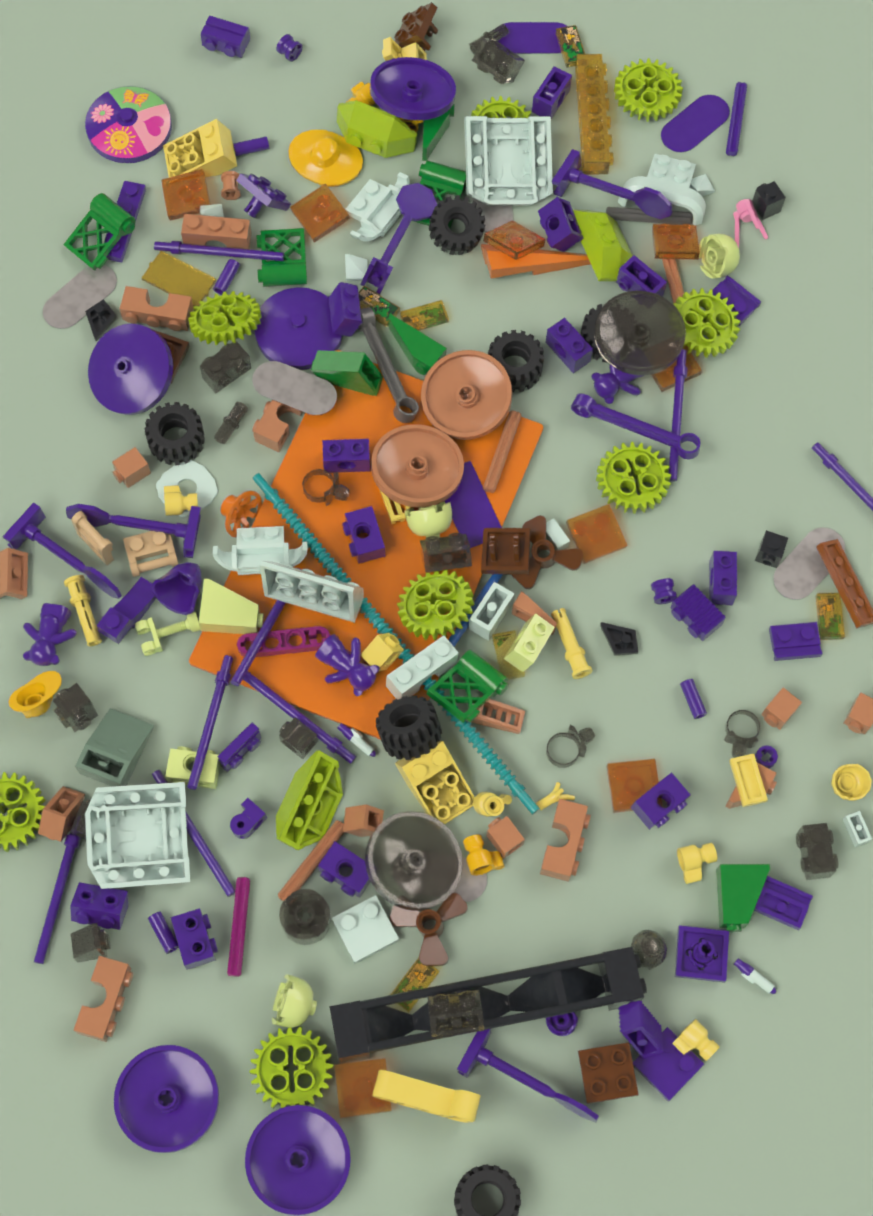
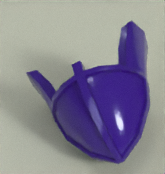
(179, 588)

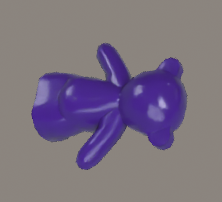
(608, 384)
(50, 633)
(347, 663)

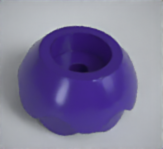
(565, 1028)

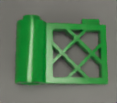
(443, 179)
(112, 218)
(287, 271)
(477, 676)

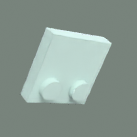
(365, 929)

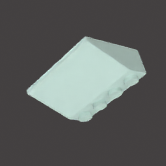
(311, 590)

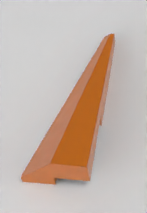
(538, 261)

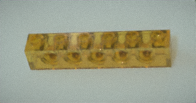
(592, 114)

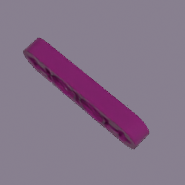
(283, 637)

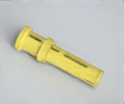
(80, 600)
(574, 653)

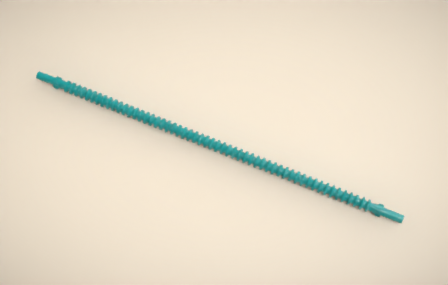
(517, 789)

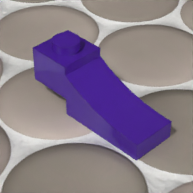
(127, 611)

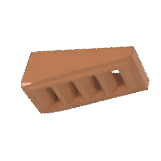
(525, 608)
(486, 719)

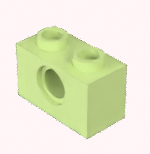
(529, 643)
(181, 758)

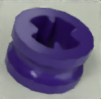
(766, 749)

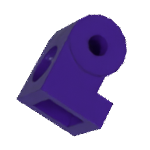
(248, 821)

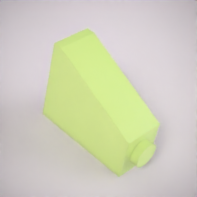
(227, 611)

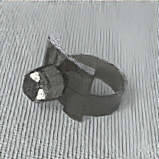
(339, 491)
(584, 737)
(741, 744)

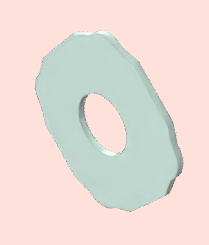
(190, 471)

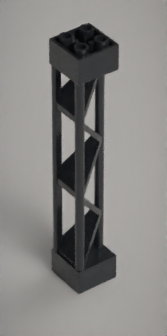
(549, 992)

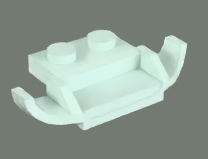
(376, 208)
(258, 545)

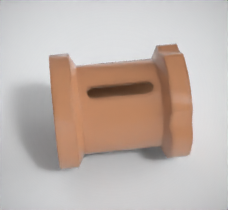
(230, 185)

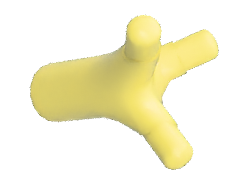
(554, 797)

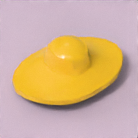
(325, 158)

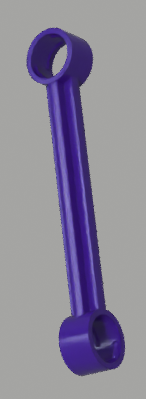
(586, 407)

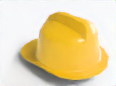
(36, 695)

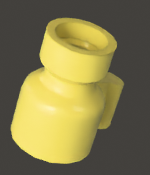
(177, 503)
(490, 804)
(691, 860)
(696, 1037)

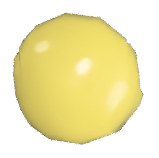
(851, 782)

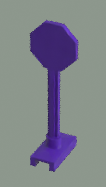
(648, 200)
(415, 204)
(26, 528)
(188, 531)
(478, 1052)

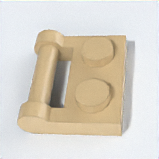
(99, 545)
(149, 545)

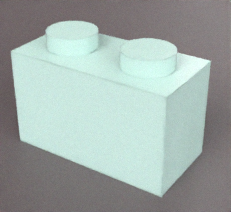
(491, 611)

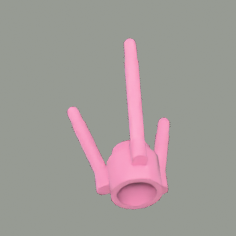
(747, 213)

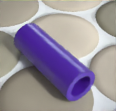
(251, 146)
(226, 276)
(693, 699)
(163, 932)

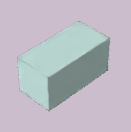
(556, 535)
(857, 829)

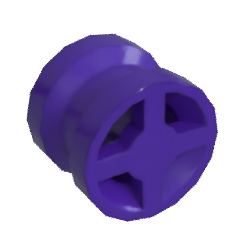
(289, 47)
(663, 591)

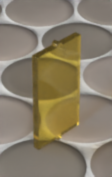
(178, 278)

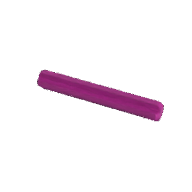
(238, 927)

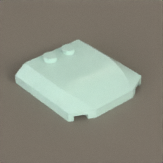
(508, 160)
(137, 835)

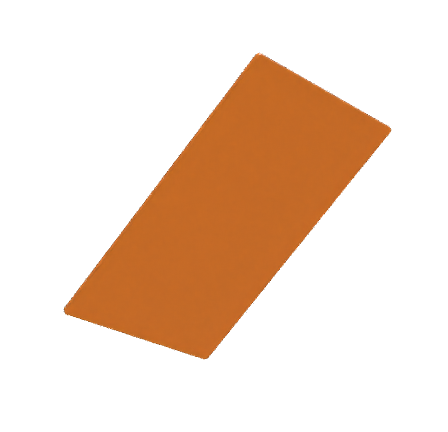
(301, 676)

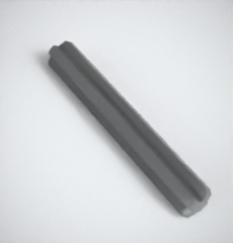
(638, 215)

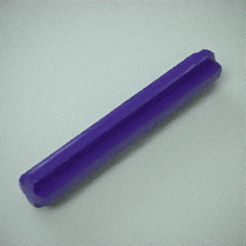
(736, 119)

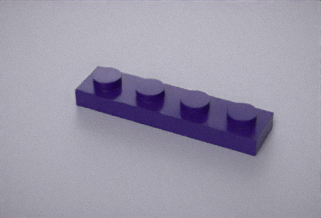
(130, 200)

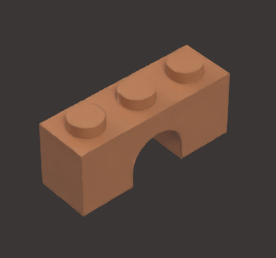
(230, 231)
(172, 314)
(269, 429)
(560, 861)
(99, 1021)

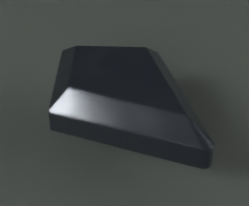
(100, 318)
(620, 639)

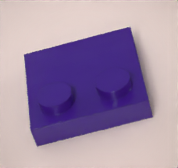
(670, 1069)

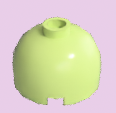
(719, 255)
(429, 520)
(293, 1002)

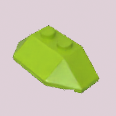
(374, 129)
(603, 243)
(309, 802)

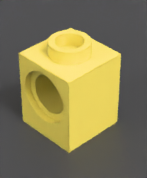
(382, 651)

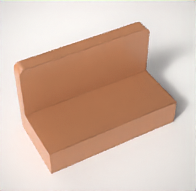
(13, 573)

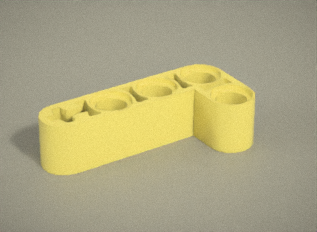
(426, 1097)

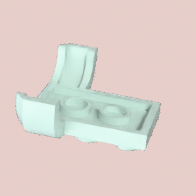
(673, 180)

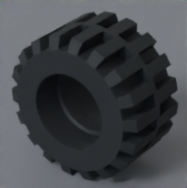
(525, 347)
(171, 417)
(408, 727)
(491, 1175)

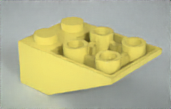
(203, 148)
(437, 783)

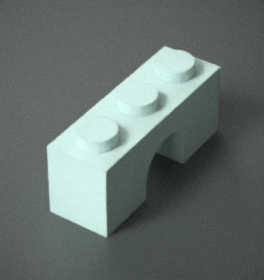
(432, 660)

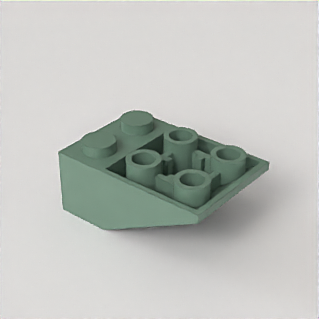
(114, 749)

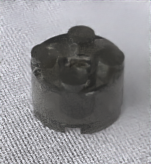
(295, 906)

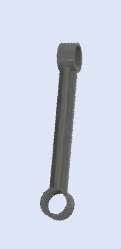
(387, 368)

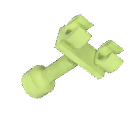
(146, 626)

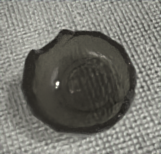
(650, 948)

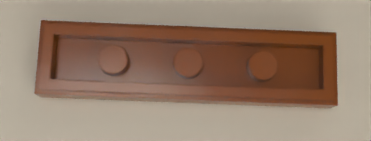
(846, 582)

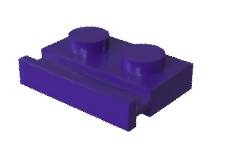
(743, 300)
(795, 641)
(246, 741)
(783, 903)

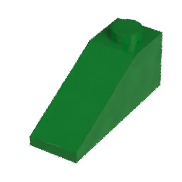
(434, 130)
(417, 347)

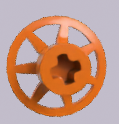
(238, 510)

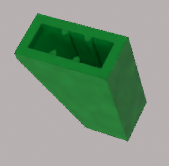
(348, 371)
(738, 893)

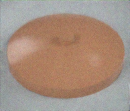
(466, 394)
(417, 465)

